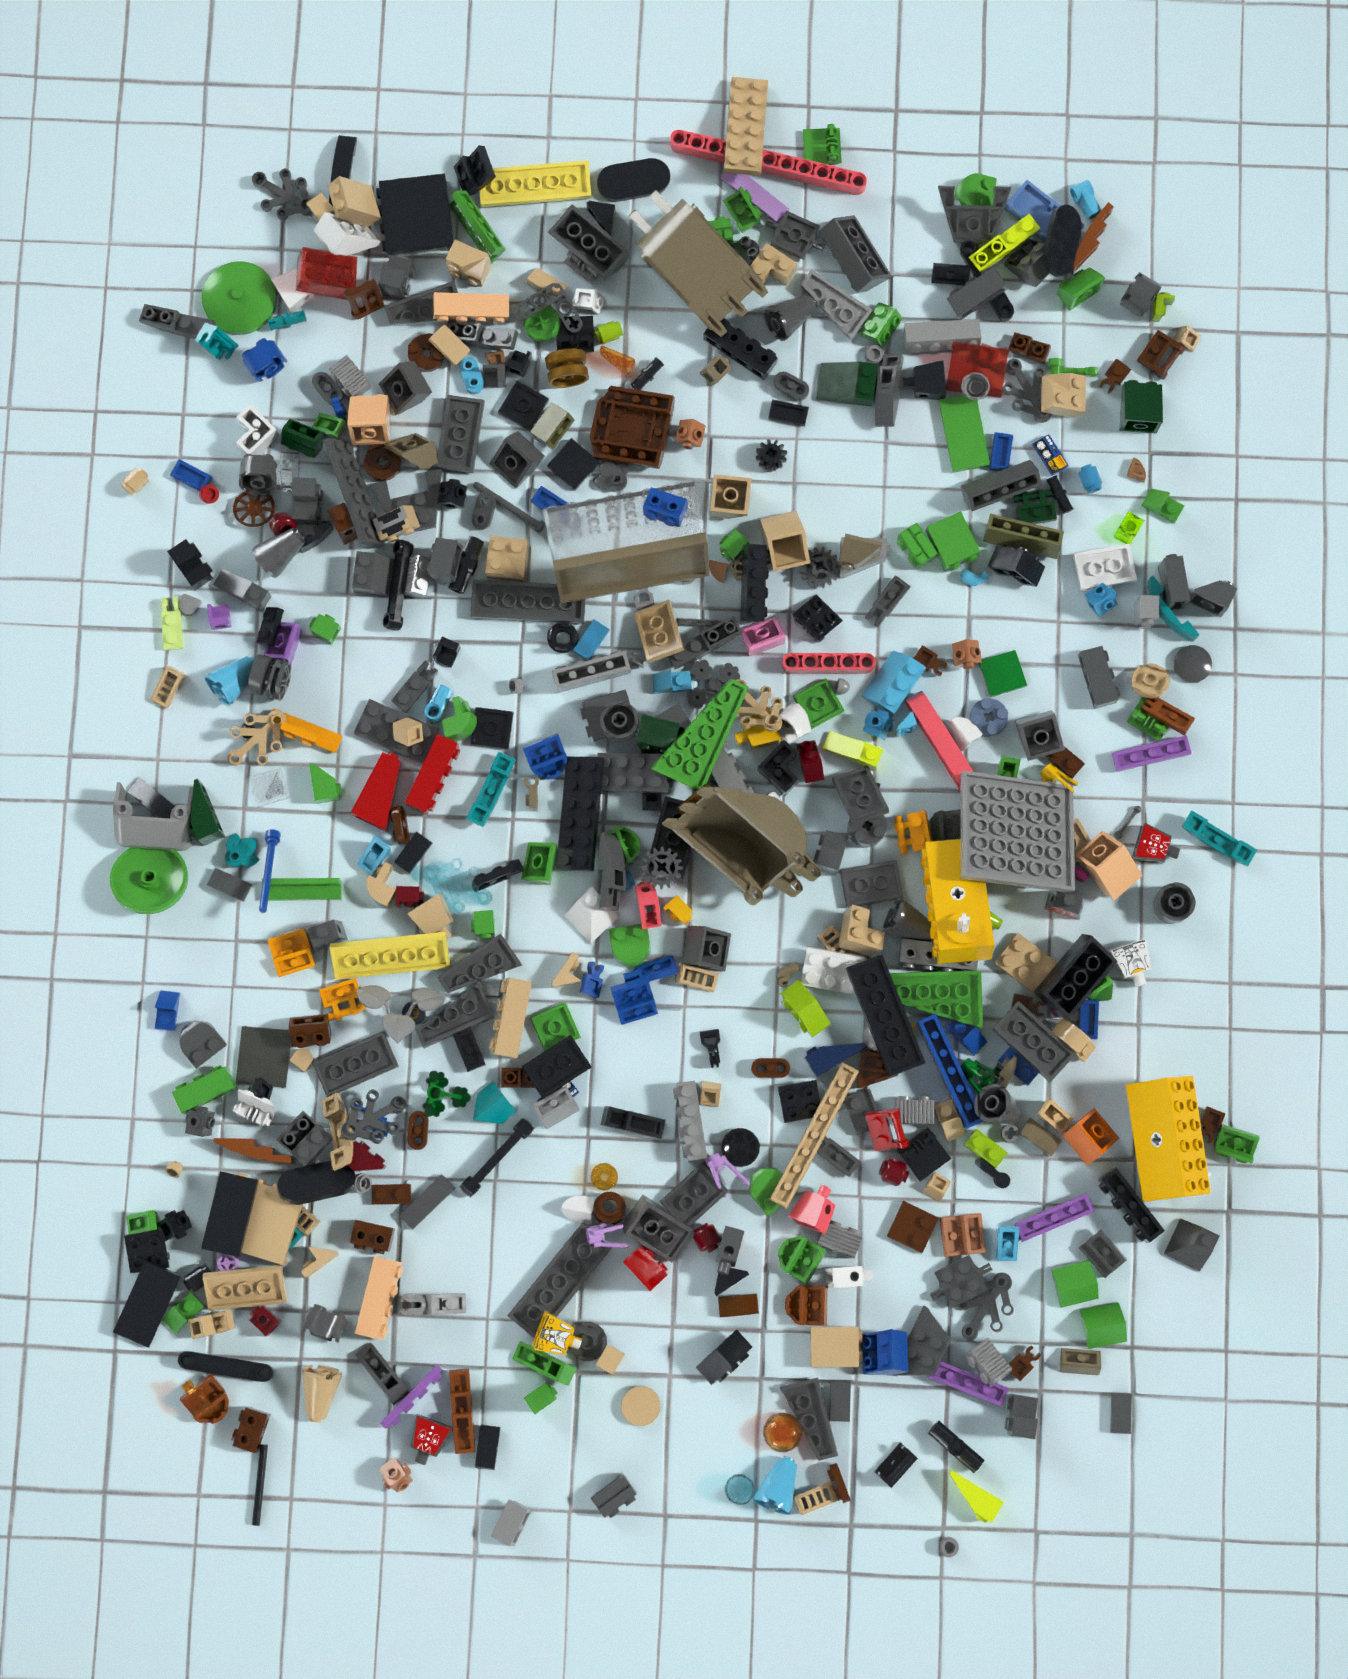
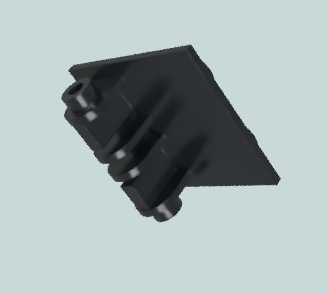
(581, 340)
(817, 618)
(799, 1100)
(924, 1154)
(148, 1247)

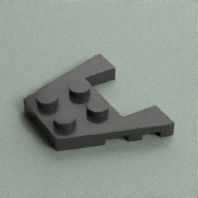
(973, 221)
(424, 503)

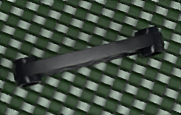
(1000, 302)
(393, 619)
(471, 1184)
(225, 1366)

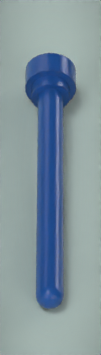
(272, 838)

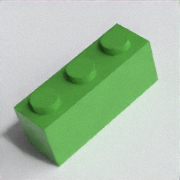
(204, 1089)

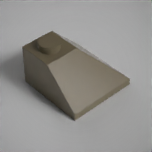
(415, 450)
(858, 551)

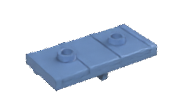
(1033, 201)

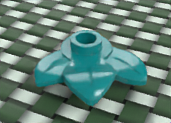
(243, 849)

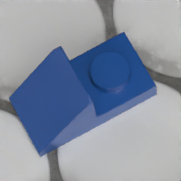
(167, 1010)
(967, 1035)

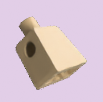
(432, 916)

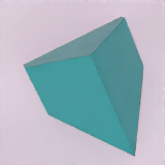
(492, 1106)

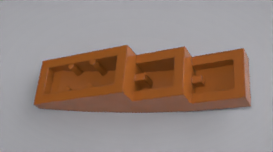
(1089, 242)
(247, 1148)
(462, 1411)

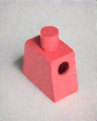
(647, 896)
(814, 1210)

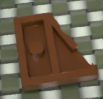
(871, 1069)

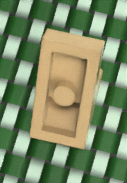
(564, 977)
(1055, 1116)
(949, 1120)
(323, 1257)

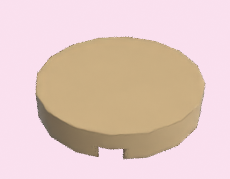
(1150, 681)
(640, 1406)

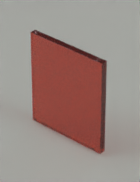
(979, 359)

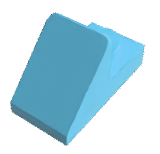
(671, 682)
(374, 855)
(1007, 1243)

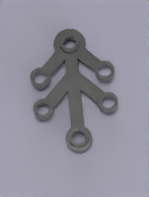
(286, 196)
(1028, 392)
(370, 1119)
(989, 1303)

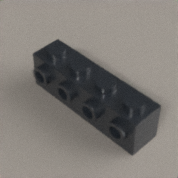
(743, 349)
(754, 582)
(1131, 1205)

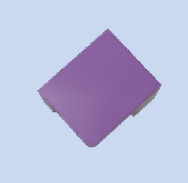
(219, 617)

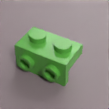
(742, 209)
(881, 324)
(1236, 1144)

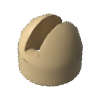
(174, 1169)

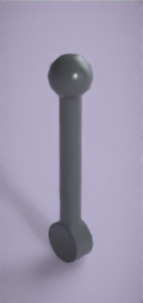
(1118, 834)

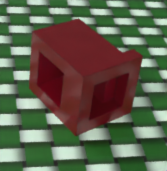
(409, 896)
(271, 1323)

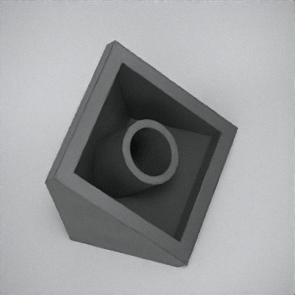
(676, 715)

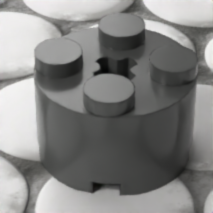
(1139, 294)
(258, 474)
(627, 714)
(867, 838)
(1184, 898)
(324, 1324)

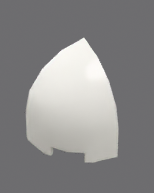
(963, 732)
(579, 1208)

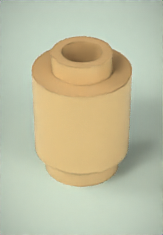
(135, 481)

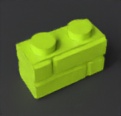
(985, 1148)

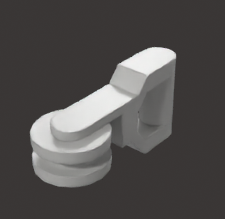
(646, 603)

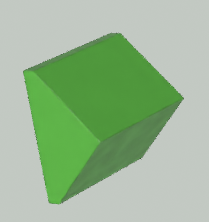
(539, 862)
(1075, 1283)
(1104, 1325)

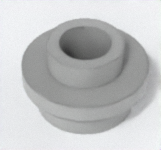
(362, 1183)
(955, 1547)

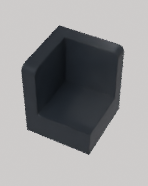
(519, 363)
(446, 652)

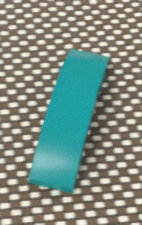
(1186, 629)
(491, 790)
(1218, 839)

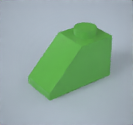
(324, 785)

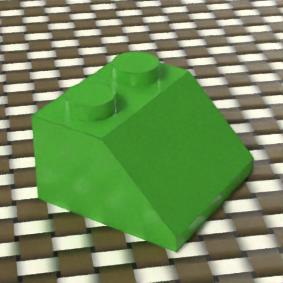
(1080, 288)

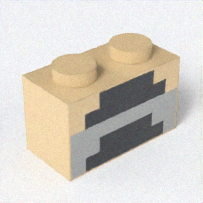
(318, 206)
(396, 523)

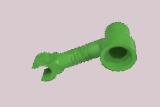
(1056, 367)

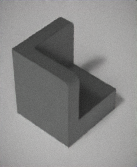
(494, 375)

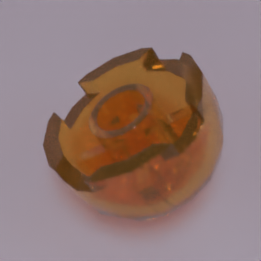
(776, 1439)

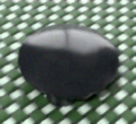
(740, 1147)

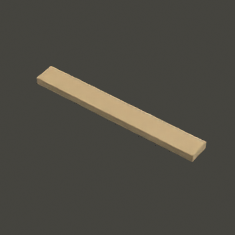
(814, 1135)

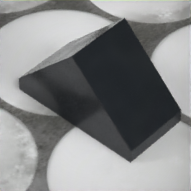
(603, 214)
(726, 1281)

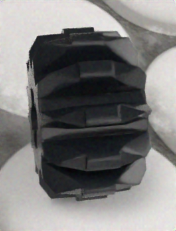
(765, 459)

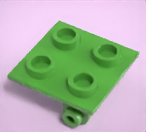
(823, 145)
(1146, 723)

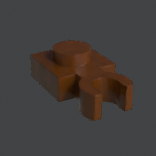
(1116, 374)
(928, 659)
(1027, 1002)
(1211, 1120)
(1021, 1364)

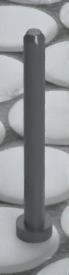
(539, 526)

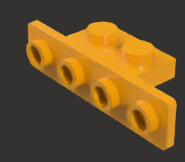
(309, 733)

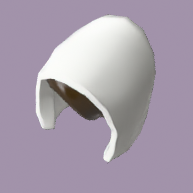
(794, 723)

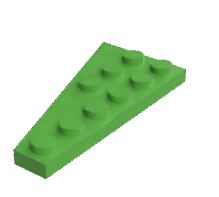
(699, 745)
(946, 993)

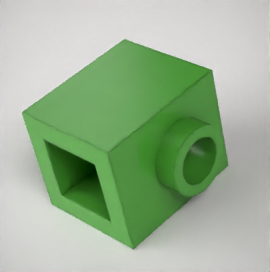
(732, 545)
(325, 628)
(483, 924)

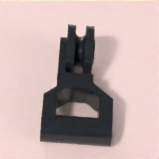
(714, 1060)
(1000, 1179)

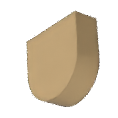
(302, 1059)

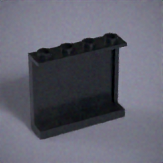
(415, 213)

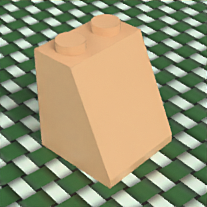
(369, 419)
(1109, 865)

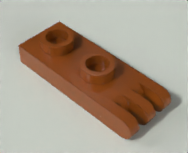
(1168, 714)

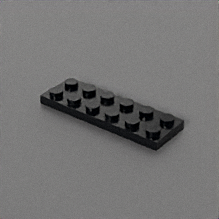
(580, 814)
(885, 1015)

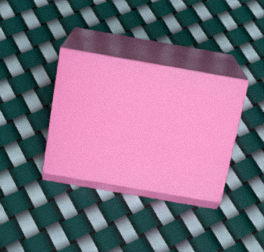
(762, 636)

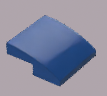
(634, 1000)

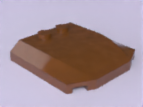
(632, 426)

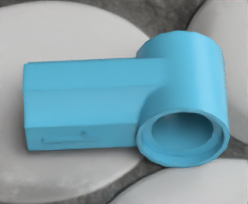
(1084, 196)
(438, 702)

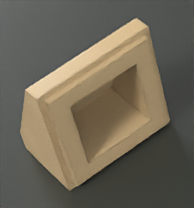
(1187, 337)
(710, 1094)
(936, 1187)

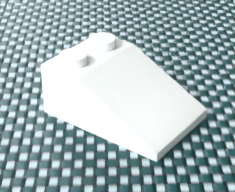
(344, 236)

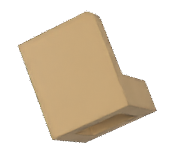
(407, 731)
(610, 1359)

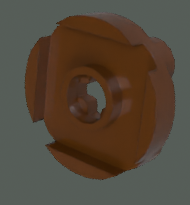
(423, 362)
(380, 472)

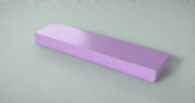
(762, 198)

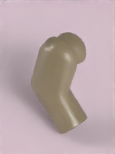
(785, 972)

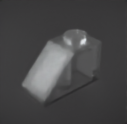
(287, 469)

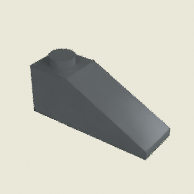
(243, 589)
(382, 1374)

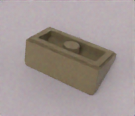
(1040, 1137)
(1080, 1361)

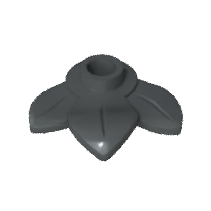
(611, 473)

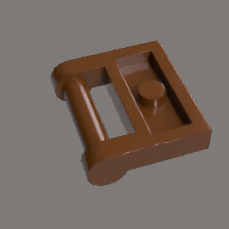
(370, 297)
(1155, 350)

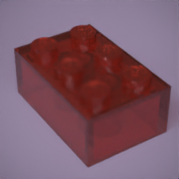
(325, 273)

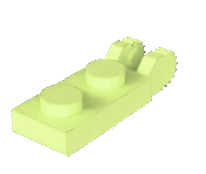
(172, 625)

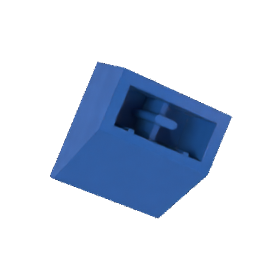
(885, 1352)

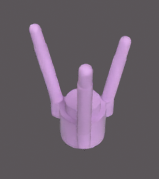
(716, 1164)
(596, 1234)

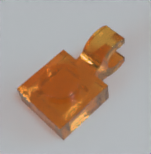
(197, 1400)

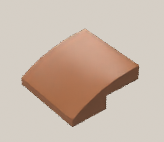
(962, 1235)

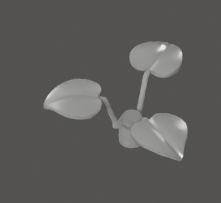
(399, 1025)

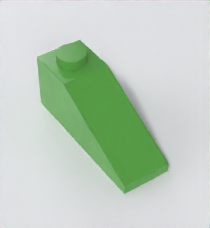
(544, 1363)
(541, 1397)

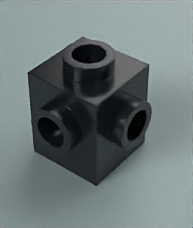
(452, 494)
(175, 1225)

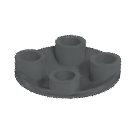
(747, 249)
(1192, 663)

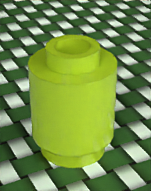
(608, 332)

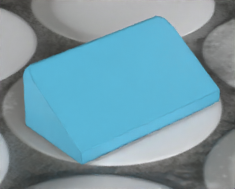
(907, 726)

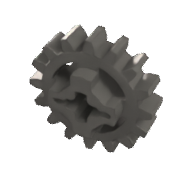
(824, 572)
(655, 873)

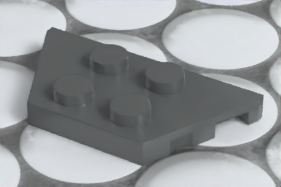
(926, 1345)

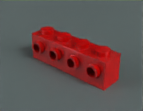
(432, 774)

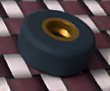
(420, 1014)

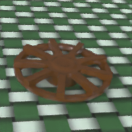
(253, 508)

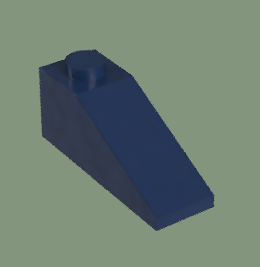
(828, 1057)

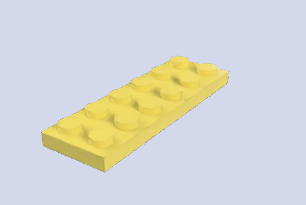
(537, 184)
(390, 955)

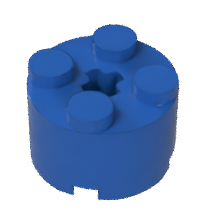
(264, 359)

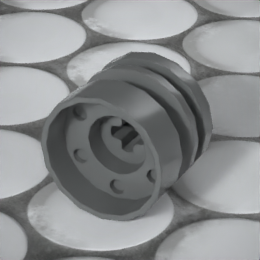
(274, 678)

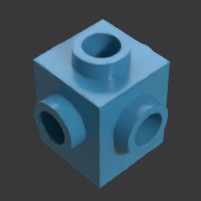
(1101, 599)
(878, 724)

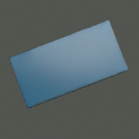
(591, 640)

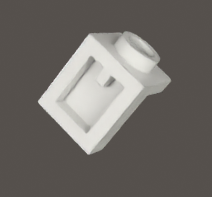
(588, 300)

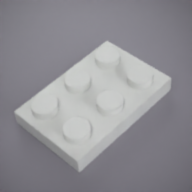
(1105, 565)
(827, 969)

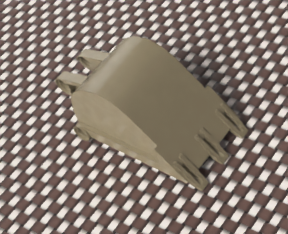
(697, 262)
(747, 839)

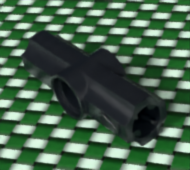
(467, 564)
(946, 1437)

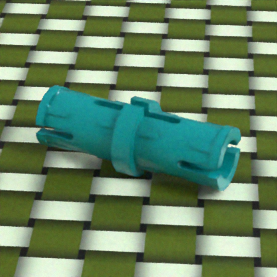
(287, 320)

